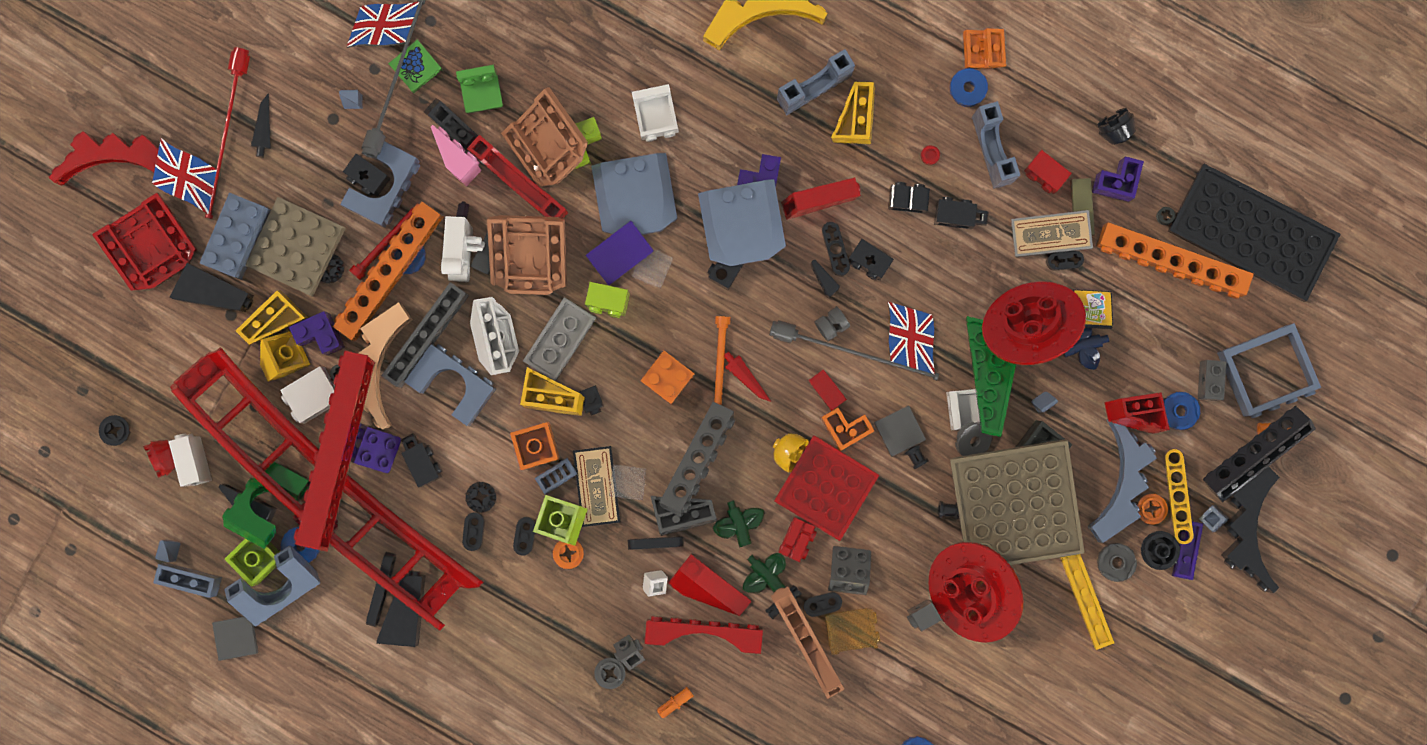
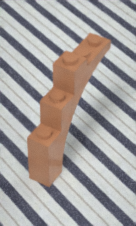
(807, 642)

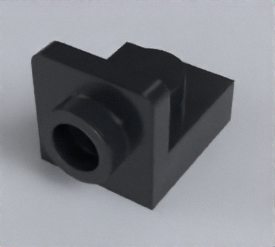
(592, 400)

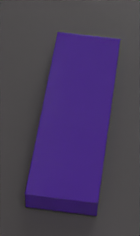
(1188, 555)

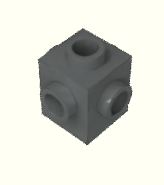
(626, 649)

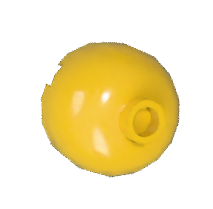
(789, 450)

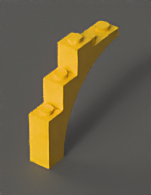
(733, 16)

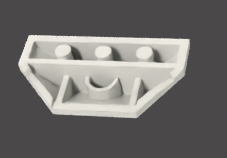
(493, 336)

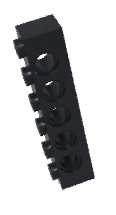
(1268, 453)

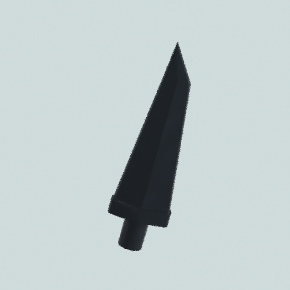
(261, 134)

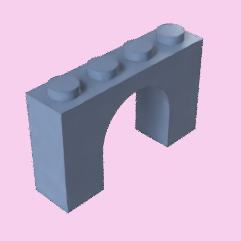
(795, 95)
(986, 123)
(381, 209)
(477, 389)
(260, 606)

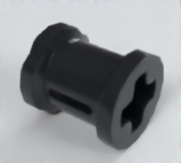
(916, 463)
(948, 510)

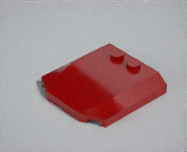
(146, 244)

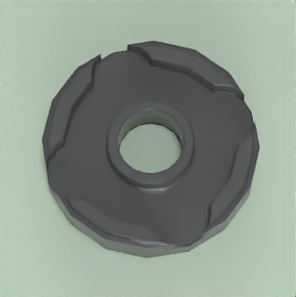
(965, 435)
(1106, 567)

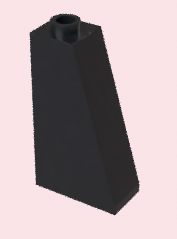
(206, 289)
(402, 623)

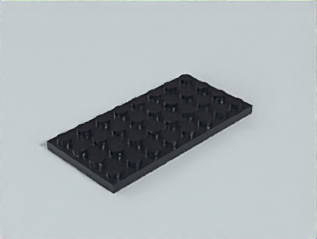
(1254, 232)

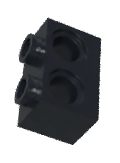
(732, 272)

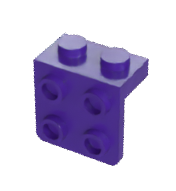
(375, 449)

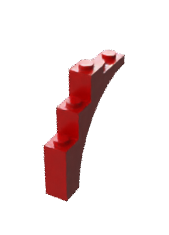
(90, 153)

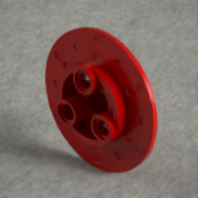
(1034, 323)
(974, 580)

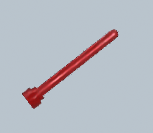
(359, 269)

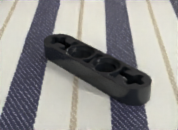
(379, 592)

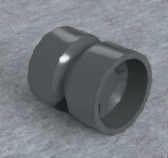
(832, 324)

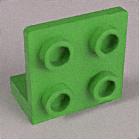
(480, 88)

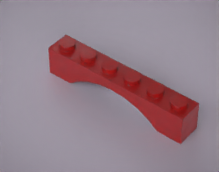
(515, 179)
(662, 631)

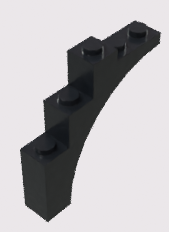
(1243, 526)

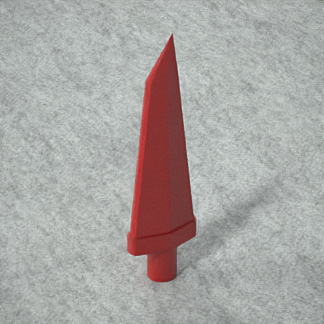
(741, 371)

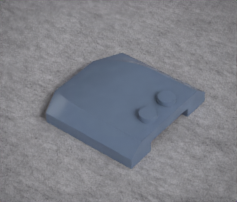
(635, 191)
(742, 223)

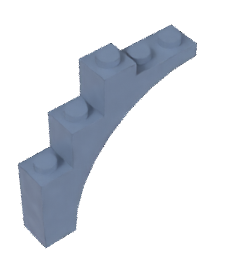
(1131, 483)

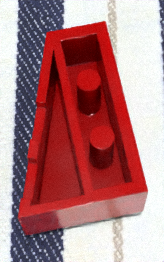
(1139, 412)

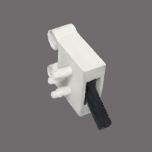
(458, 245)

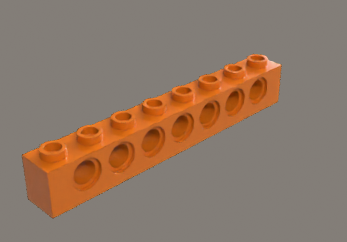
(398, 267)
(1239, 278)

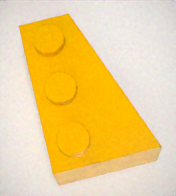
(857, 117)
(270, 318)
(550, 396)

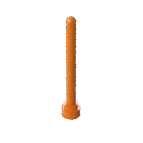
(722, 323)

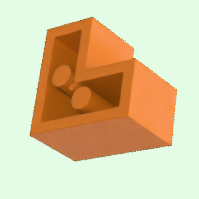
(846, 433)

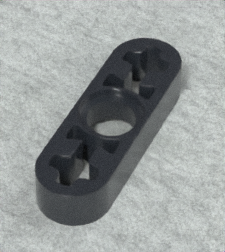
(844, 261)
(649, 543)

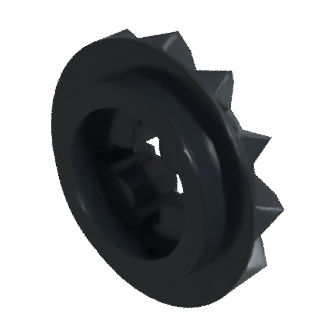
(336, 272)
(107, 426)
(488, 502)

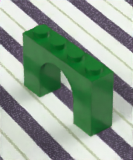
(245, 522)

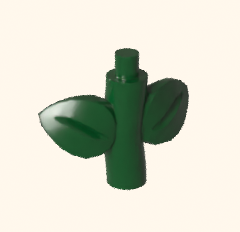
(739, 523)
(765, 573)

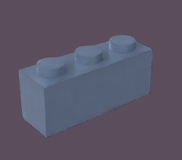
(187, 580)

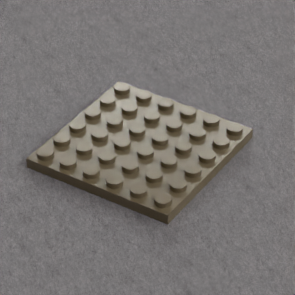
(1019, 501)

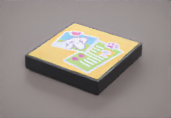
(1097, 307)

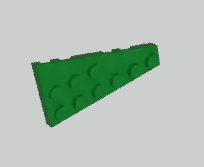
(992, 380)

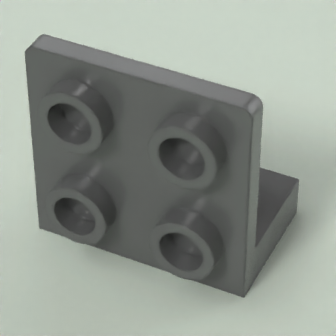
(850, 570)

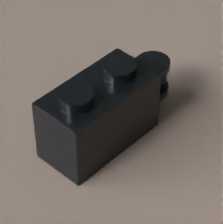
(958, 214)
(420, 461)

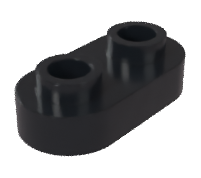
(473, 531)
(523, 535)
(823, 606)

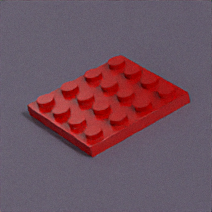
(826, 488)

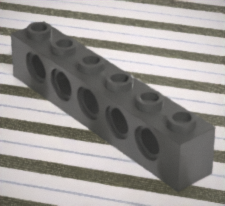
(425, 334)
(715, 414)

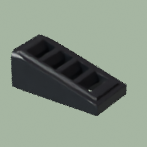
(826, 281)

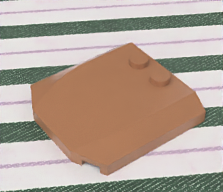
(546, 140)
(527, 253)

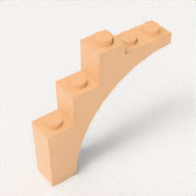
(380, 334)

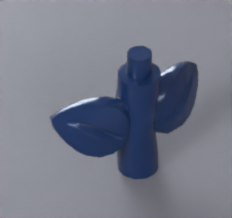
(1087, 348)

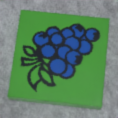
(417, 66)

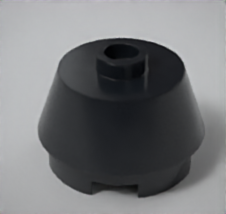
(1117, 127)
(1160, 550)

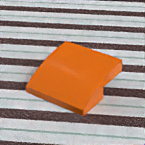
(984, 48)

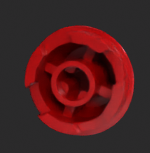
(160, 457)

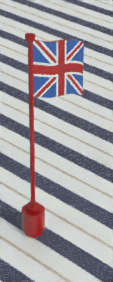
(188, 175)

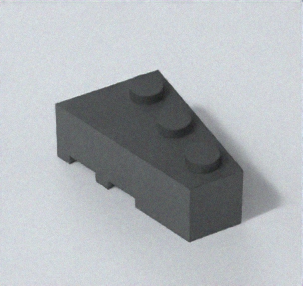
(699, 514)

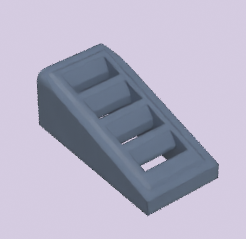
(539, 479)

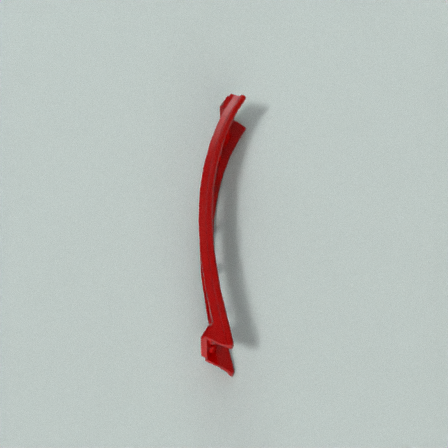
(218, 364)

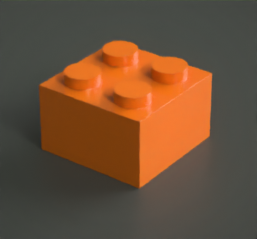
(667, 377)
(535, 446)

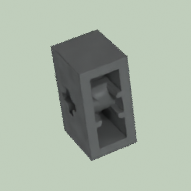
(1211, 380)
(923, 615)

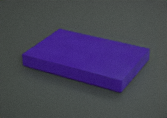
(619, 253)

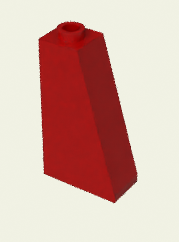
(820, 198)

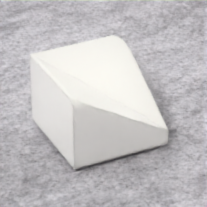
(655, 583)

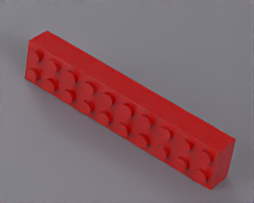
(334, 451)

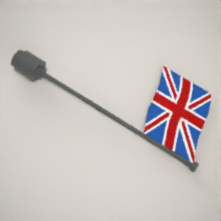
(384, 27)
(909, 340)

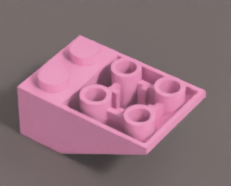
(461, 165)

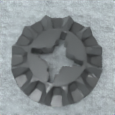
(611, 682)

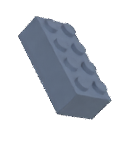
(234, 236)

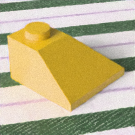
(281, 356)

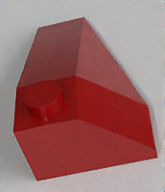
(704, 585)

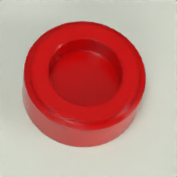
(930, 155)

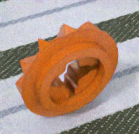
(1159, 514)
(563, 561)

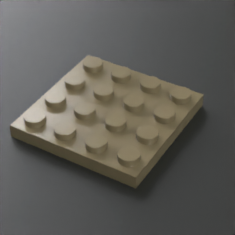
(295, 246)

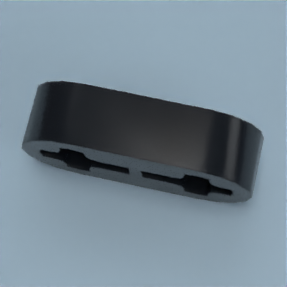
(1064, 256)

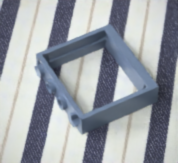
(1238, 387)

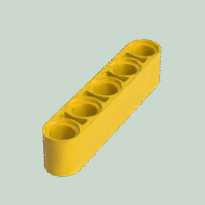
(1181, 487)

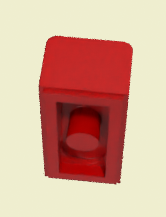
(827, 390)

